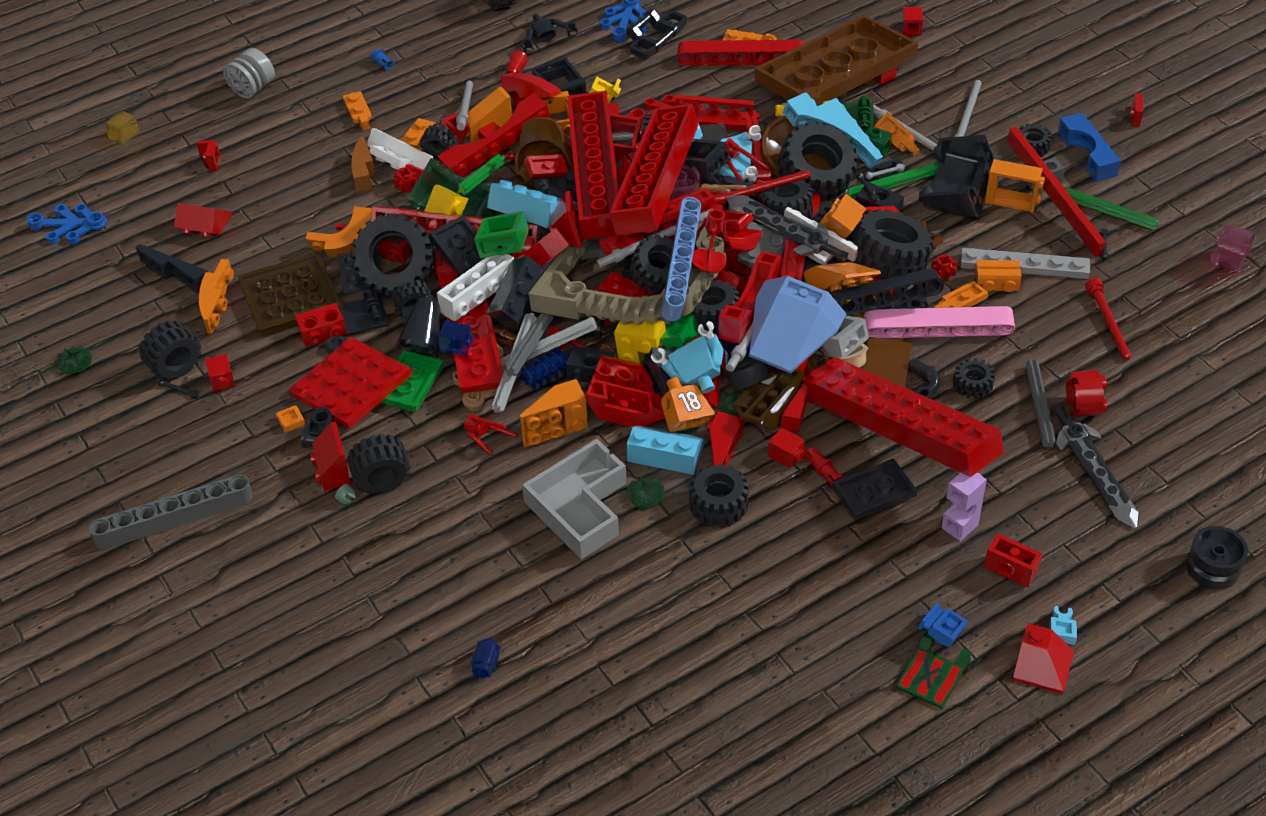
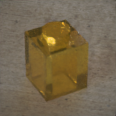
(122, 127)

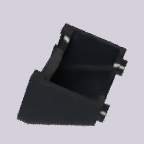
(961, 176)

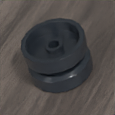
(1217, 557)

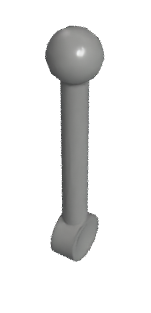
(900, 168)

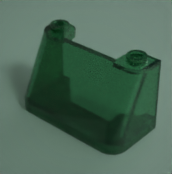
(435, 175)

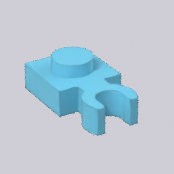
(1064, 626)

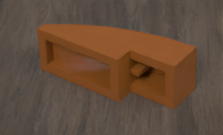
(362, 166)

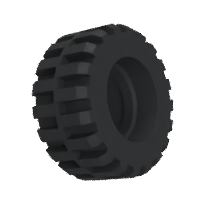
(827, 143)
(378, 231)
(892, 243)

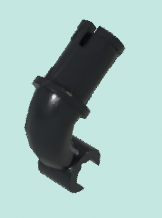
(928, 374)

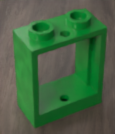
(493, 233)

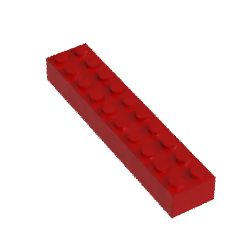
(593, 162)
(654, 170)
(904, 416)

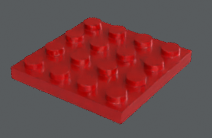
(350, 382)

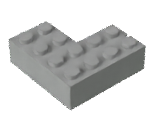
(570, 497)

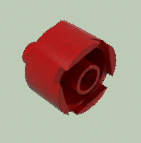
(1086, 393)

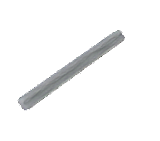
(506, 383)

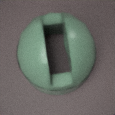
(344, 494)

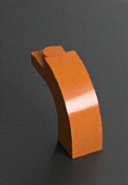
(342, 241)

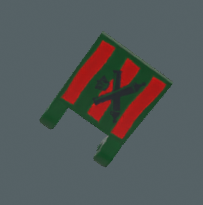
(932, 676)

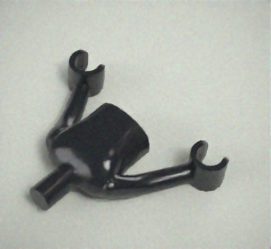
(545, 31)

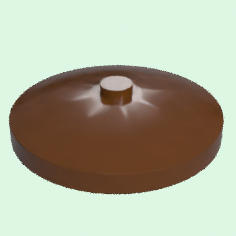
(773, 141)

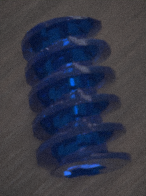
(543, 368)

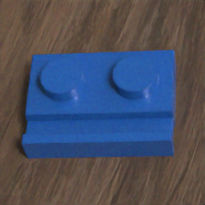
(943, 625)

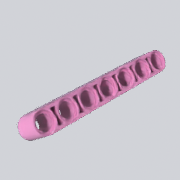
(940, 322)

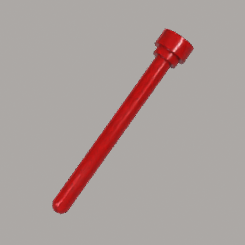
(721, 198)
(1095, 288)

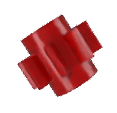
(405, 179)
(944, 266)

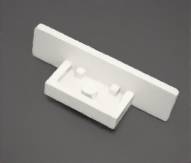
(395, 151)
(834, 239)

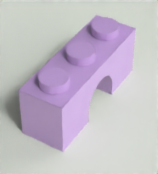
(967, 497)

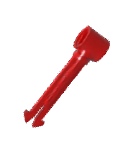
(763, 174)

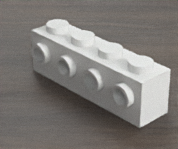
(473, 286)

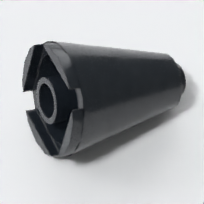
(422, 328)

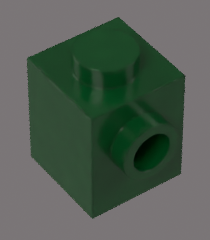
(880, 139)

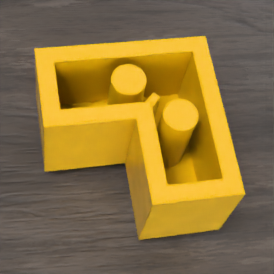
(637, 340)

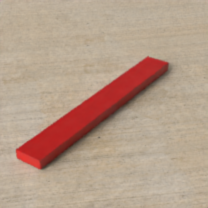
(1057, 193)

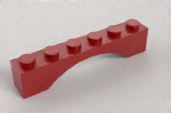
(468, 156)
(736, 319)

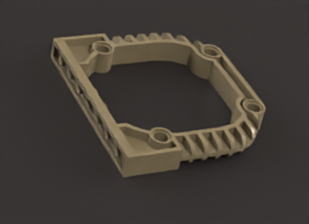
(560, 297)

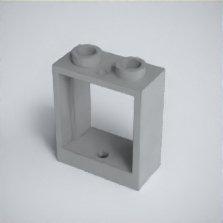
(852, 330)

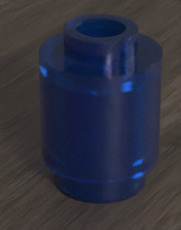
(485, 658)

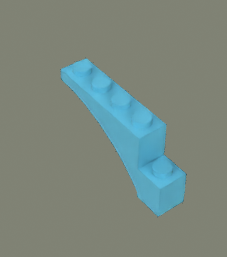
(804, 110)

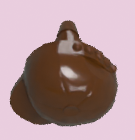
(539, 138)

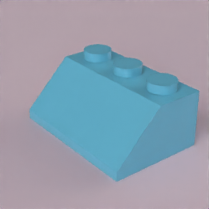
(664, 449)

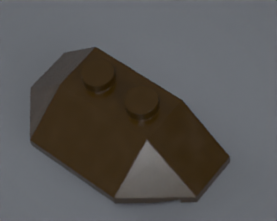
(767, 400)

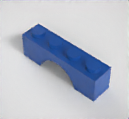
(1079, 132)

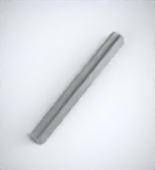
(560, 338)

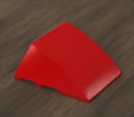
(623, 393)

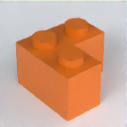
(843, 216)

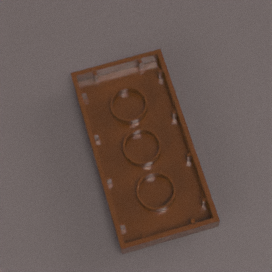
(837, 61)

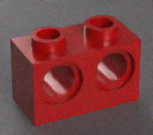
(320, 324)

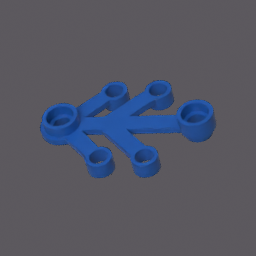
(619, 33)
(92, 221)

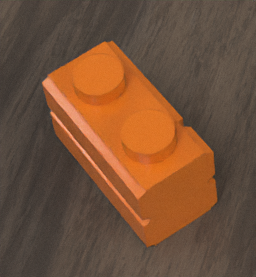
(998, 275)

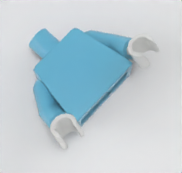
(742, 162)
(696, 361)

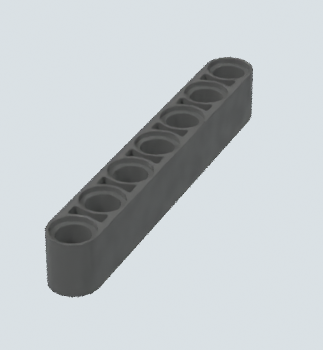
(170, 512)

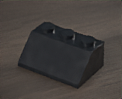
(512, 296)

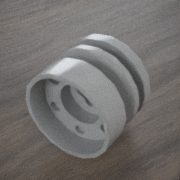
(249, 73)

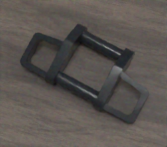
(659, 24)

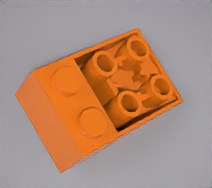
(839, 276)
(555, 414)

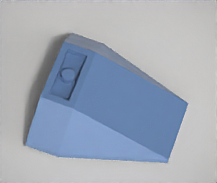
(792, 322)

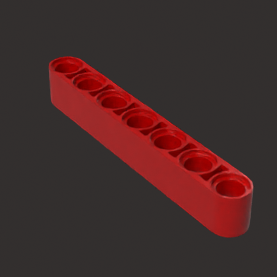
(732, 51)

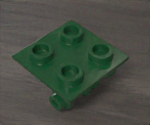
(862, 112)

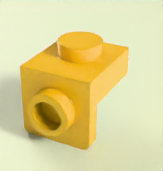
(602, 85)

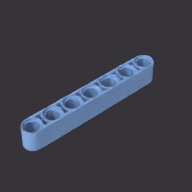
(681, 259)

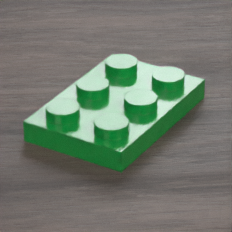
(415, 388)

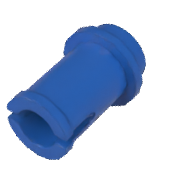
(379, 57)

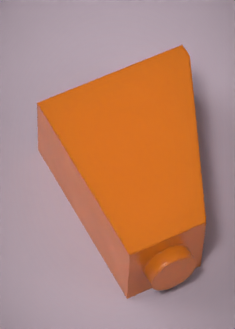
(493, 108)

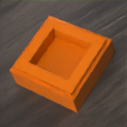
(290, 419)

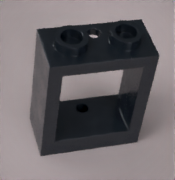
(558, 69)
(707, 157)

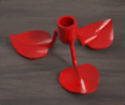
(714, 223)

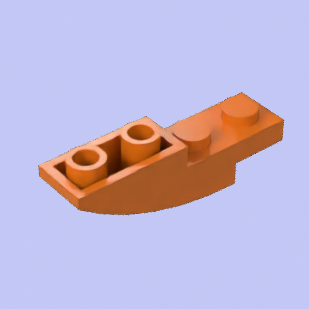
(212, 294)

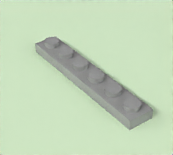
(1031, 263)

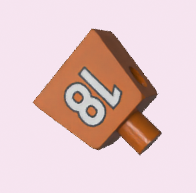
(685, 406)

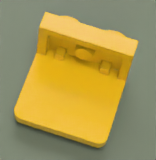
(445, 201)

